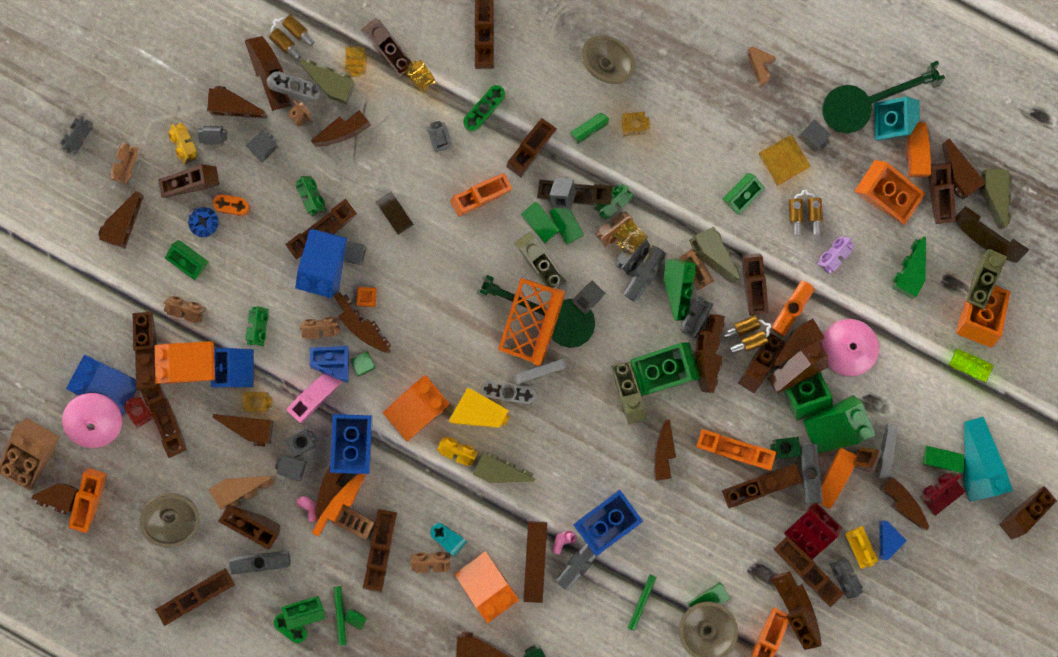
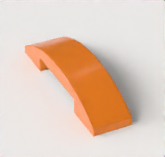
(736, 450)

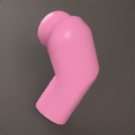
(309, 505)
(562, 539)

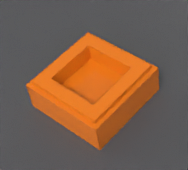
(366, 297)

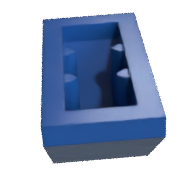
(889, 540)

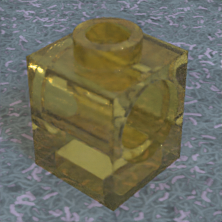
(355, 61)
(420, 75)
(628, 129)
(630, 236)
(248, 401)

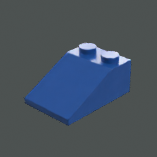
(321, 264)
(100, 378)
(351, 443)
(608, 522)

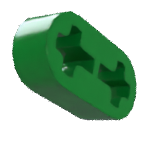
(289, 633)

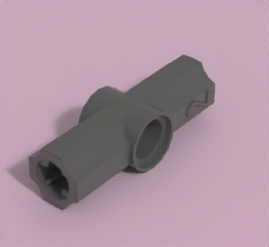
(644, 273)
(812, 487)
(272, 560)
(576, 567)

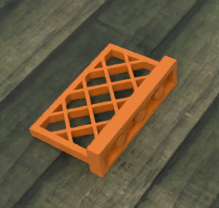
(545, 330)

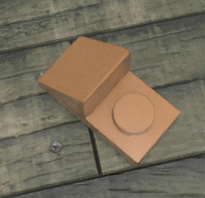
(758, 60)

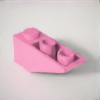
(313, 397)

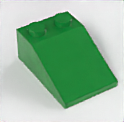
(665, 368)
(808, 396)
(839, 425)

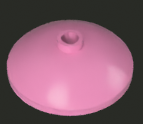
(837, 347)
(95, 410)

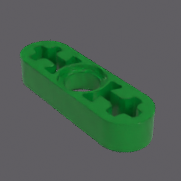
(497, 101)

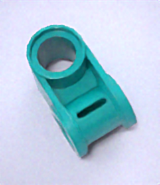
(450, 540)

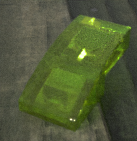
(971, 365)

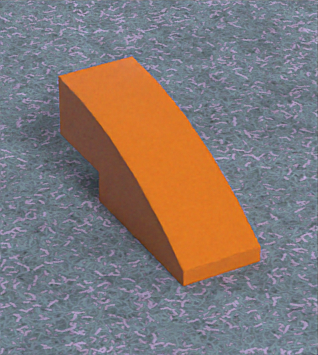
(918, 152)
(480, 194)
(836, 476)
(87, 500)
(771, 634)

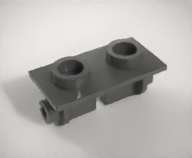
(71, 141)
(628, 261)
(694, 322)
(849, 585)

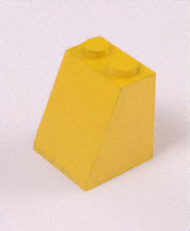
(479, 411)

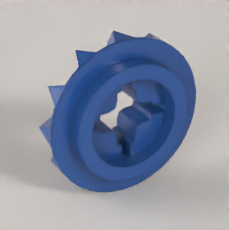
(200, 230)

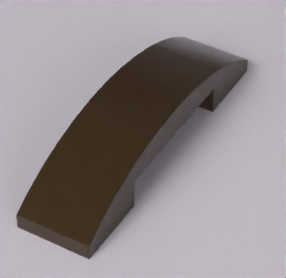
(586, 194)
(987, 238)

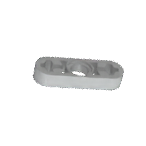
(286, 89)
(540, 371)
(521, 399)
(887, 451)

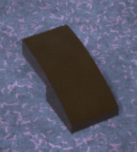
(394, 213)

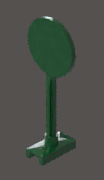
(850, 108)
(572, 326)

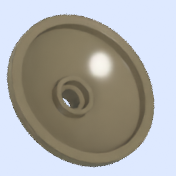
(608, 59)
(173, 529)
(722, 633)

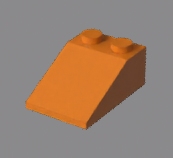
(889, 191)
(986, 324)
(184, 362)
(416, 408)
(486, 587)

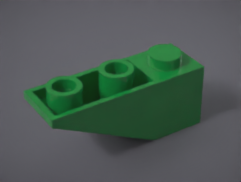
(913, 274)
(679, 284)

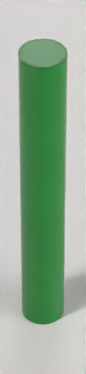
(642, 602)
(340, 615)

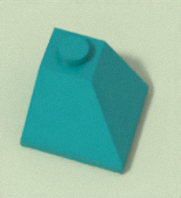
(896, 117)

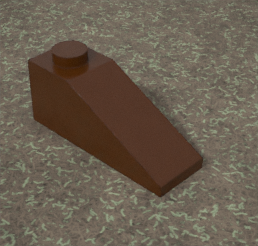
(226, 103)
(963, 175)
(189, 180)
(120, 224)
(800, 367)
(251, 429)
(251, 525)
(475, 646)

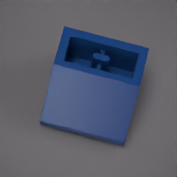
(233, 368)

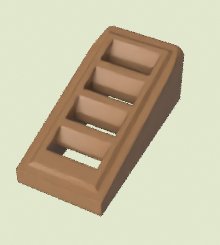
(368, 529)

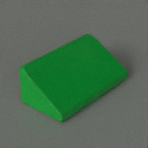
(589, 127)
(743, 193)
(540, 222)
(567, 224)
(186, 259)
(943, 459)
(714, 594)
(303, 612)

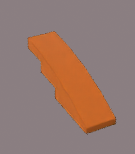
(343, 498)

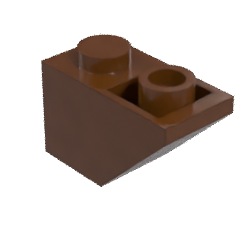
(59, 496)

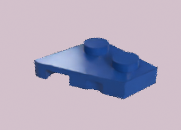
(331, 361)

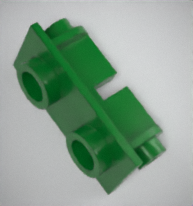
(308, 187)
(620, 196)
(257, 334)

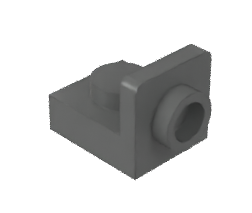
(439, 136)

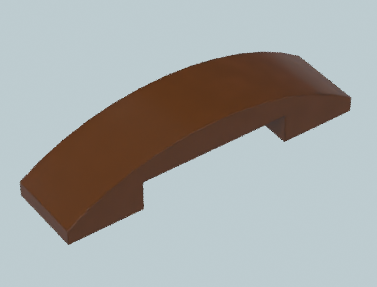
(331, 223)
(165, 420)

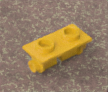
(179, 136)
(449, 446)
(861, 547)

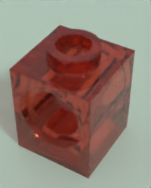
(141, 419)

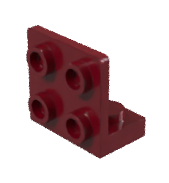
(942, 493)
(814, 531)

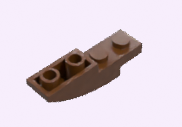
(265, 64)
(364, 330)
(144, 346)
(706, 359)
(762, 485)
(801, 613)

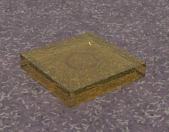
(784, 160)

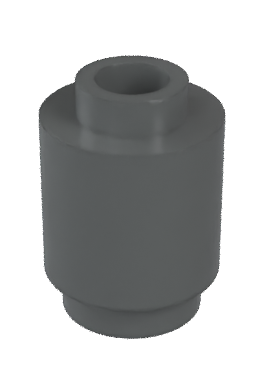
(212, 135)

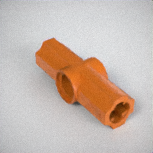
(799, 299)

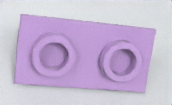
(841, 247)

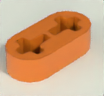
(231, 200)

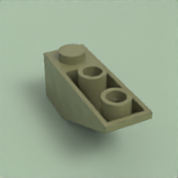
(333, 85)
(997, 194)
(714, 254)
(539, 260)
(985, 277)
(629, 392)
(497, 472)

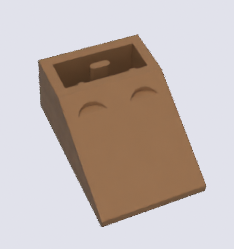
(27, 453)
(236, 489)

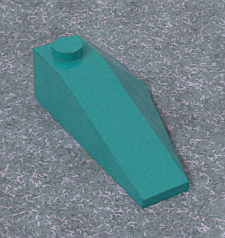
(984, 468)

